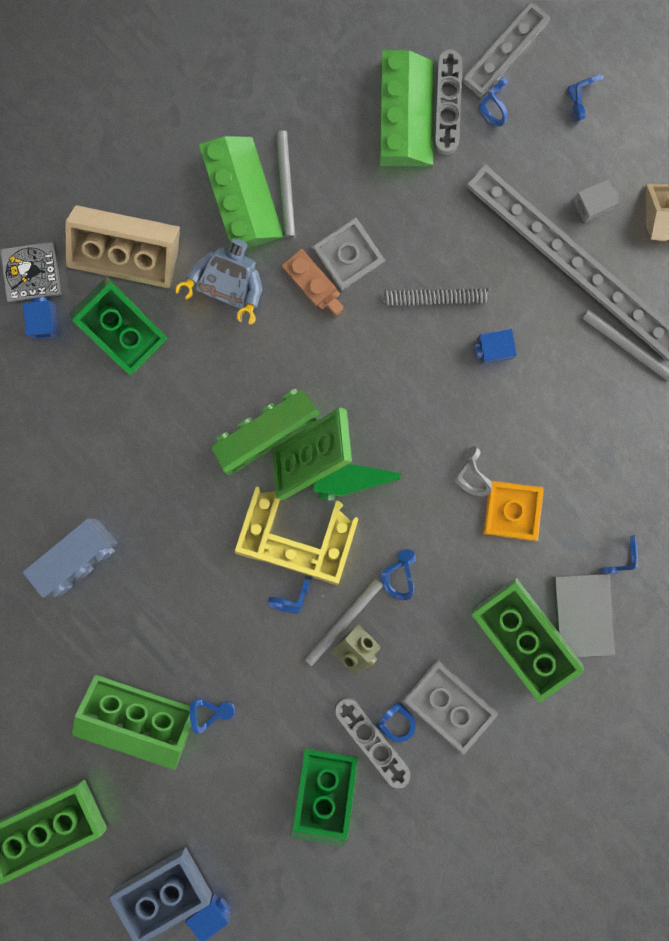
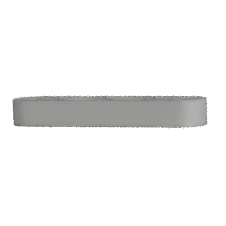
(448, 102)
(375, 740)

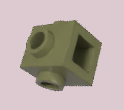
(357, 650)

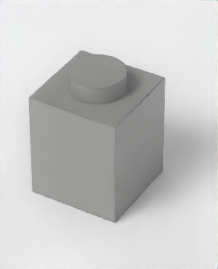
(596, 200)

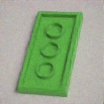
(312, 454)

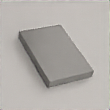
(585, 614)
(450, 707)

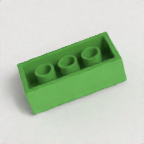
(527, 640)
(48, 830)

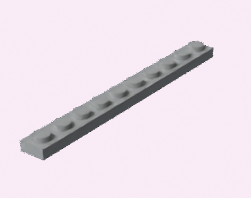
(572, 259)

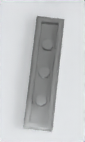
(505, 49)

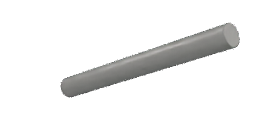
(285, 183)
(627, 344)
(343, 622)

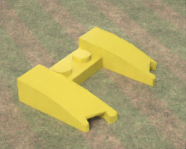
(322, 564)

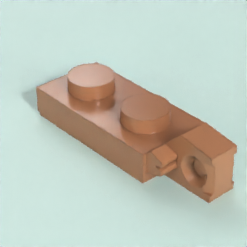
(313, 282)

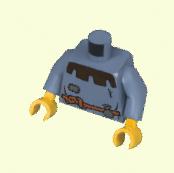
(227, 277)

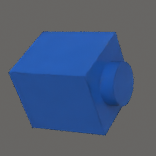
(40, 318)
(495, 346)
(209, 919)

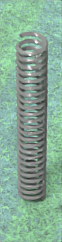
(419, 295)

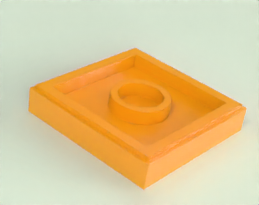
(513, 511)

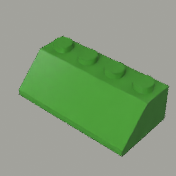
(406, 109)
(241, 190)
(265, 432)
(133, 722)

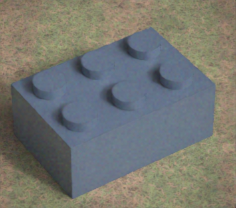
(71, 558)
(161, 896)

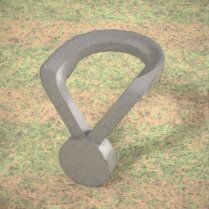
(470, 457)

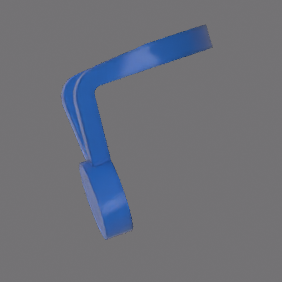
(492, 95)
(578, 108)
(634, 555)
(405, 558)
(277, 602)
(402, 709)
(224, 711)

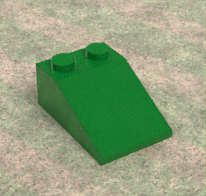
(118, 326)
(351, 480)
(324, 798)

